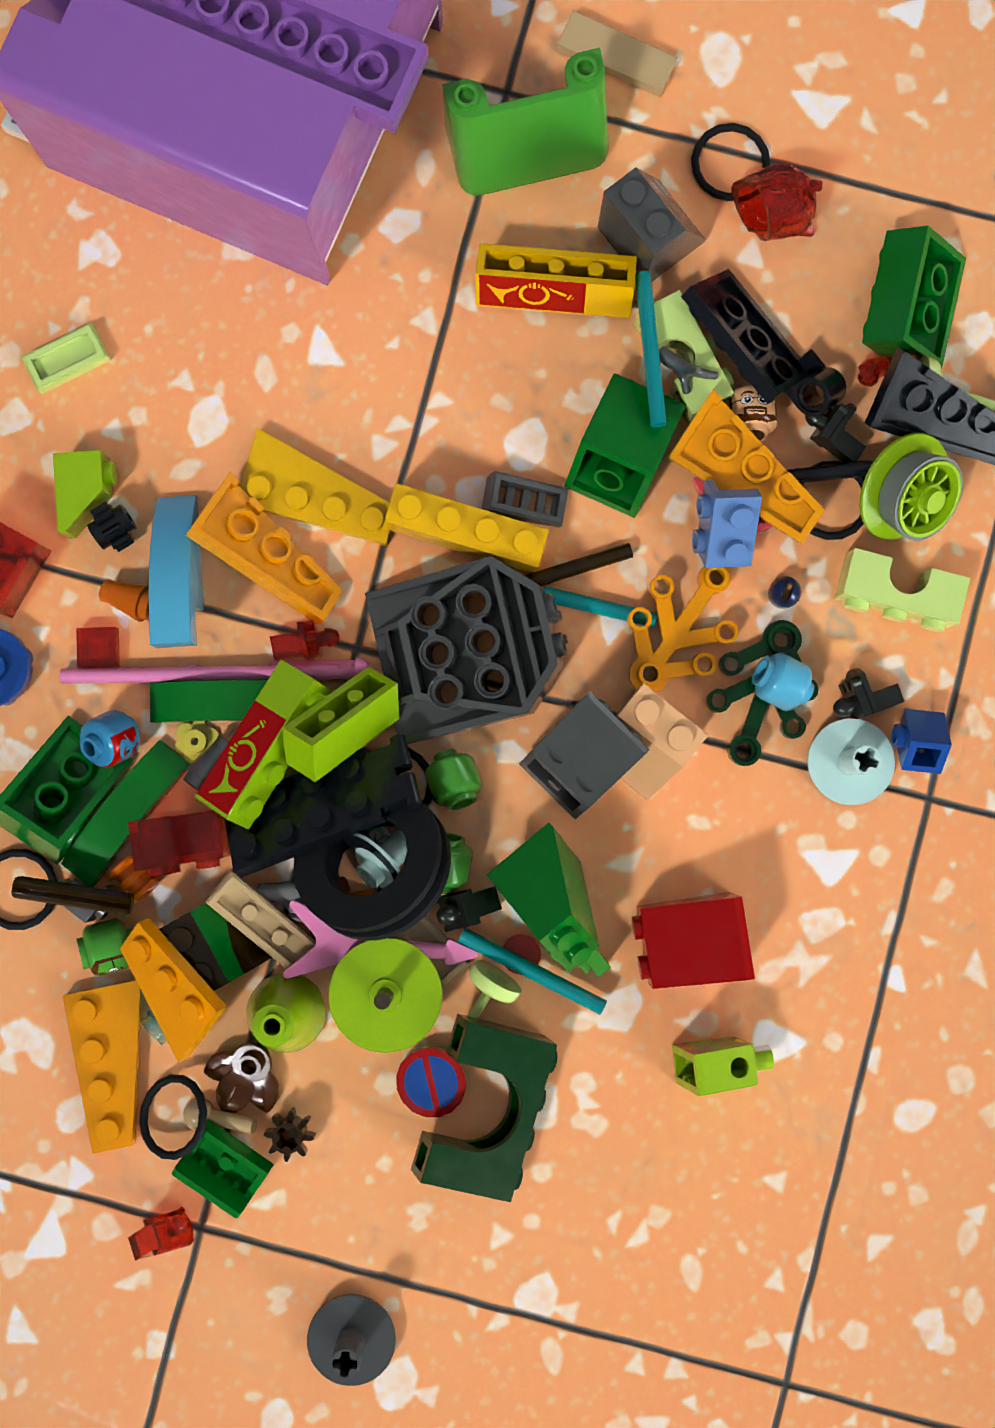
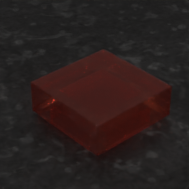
(97, 647)

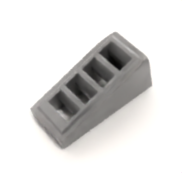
(521, 513)

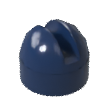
(777, 588)

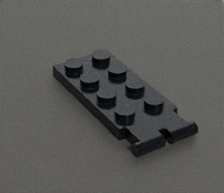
(338, 805)

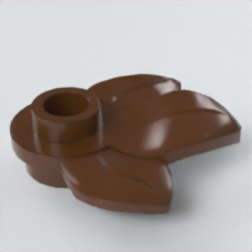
(242, 1083)

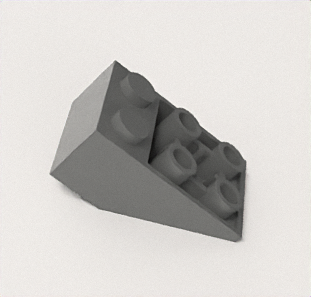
(584, 755)

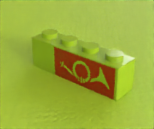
(256, 752)

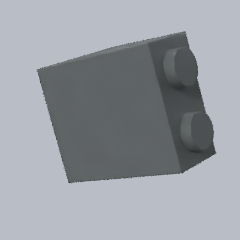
(647, 223)

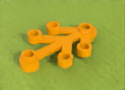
(676, 633)

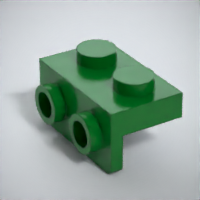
(223, 1170)

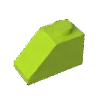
(81, 484)

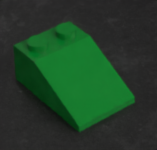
(57, 793)

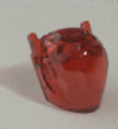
(777, 202)

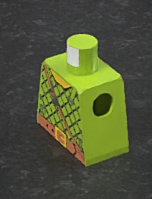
(719, 1064)

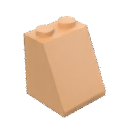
(666, 734)

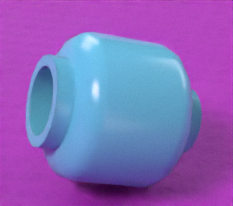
(783, 681)

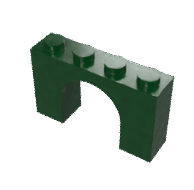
(493, 1162)

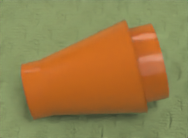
(127, 597)

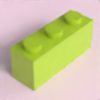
(341, 723)

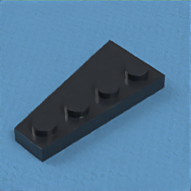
(924, 402)

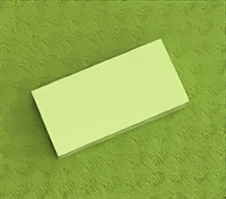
(66, 358)

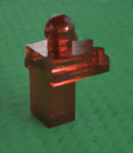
(304, 642)
(162, 1234)

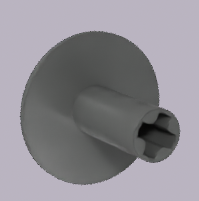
(351, 1339)

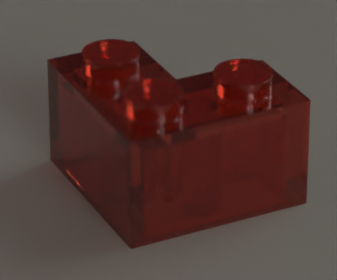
(174, 840)

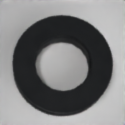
(396, 905)

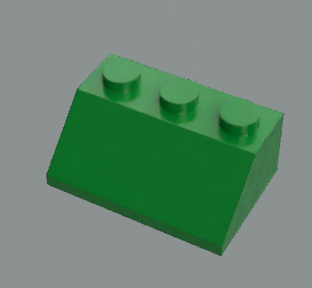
(914, 294)

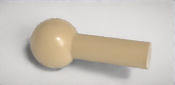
(221, 1118)

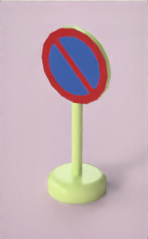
(428, 1077)

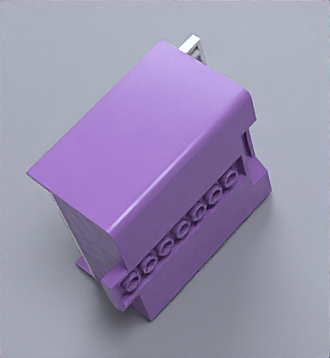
(219, 108)

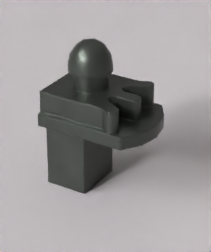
(831, 433)
(859, 699)
(465, 908)

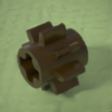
(291, 1145)

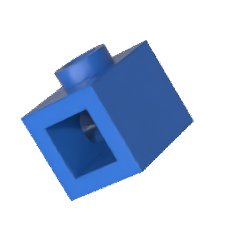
(922, 741)

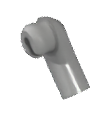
(281, 892)

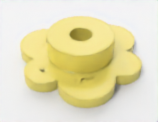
(187, 733)

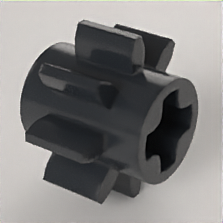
(112, 526)

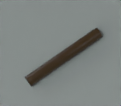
(581, 565)

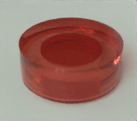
(524, 946)

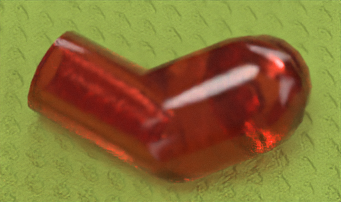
(873, 369)

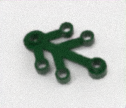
(744, 688)

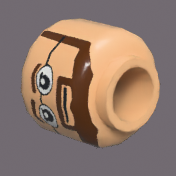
(753, 410)

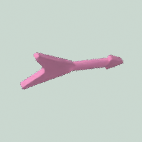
(333, 946)

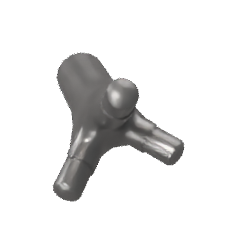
(683, 368)

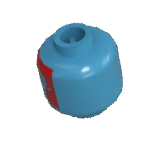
(109, 738)

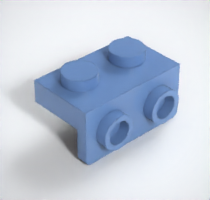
(726, 526)

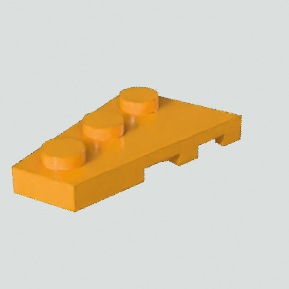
(172, 988)

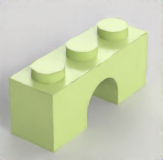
(680, 332)
(867, 584)

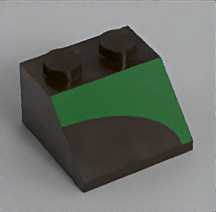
(213, 946)

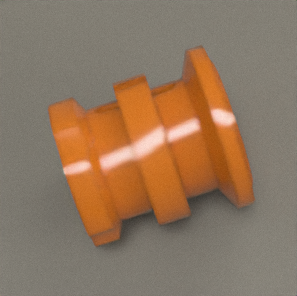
(133, 881)

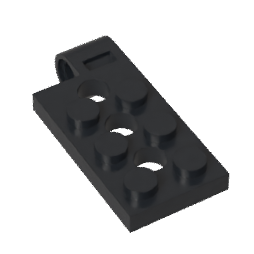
(760, 348)

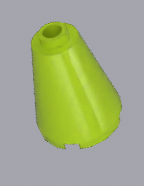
(286, 1013)

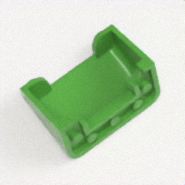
(528, 136)

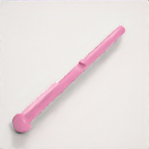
(192, 672)

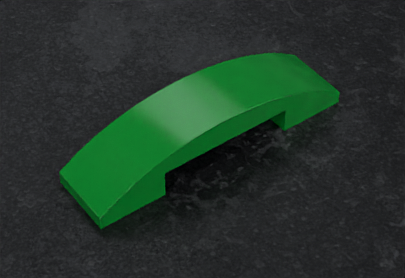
(202, 700)
(130, 801)

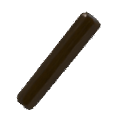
(72, 895)

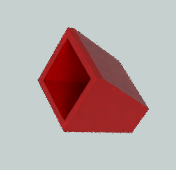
(693, 941)

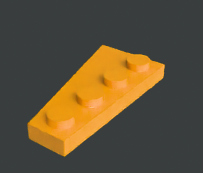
(726, 451)
(251, 543)

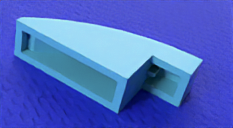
(174, 574)

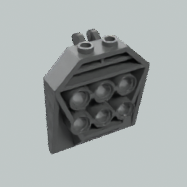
(523, 651)

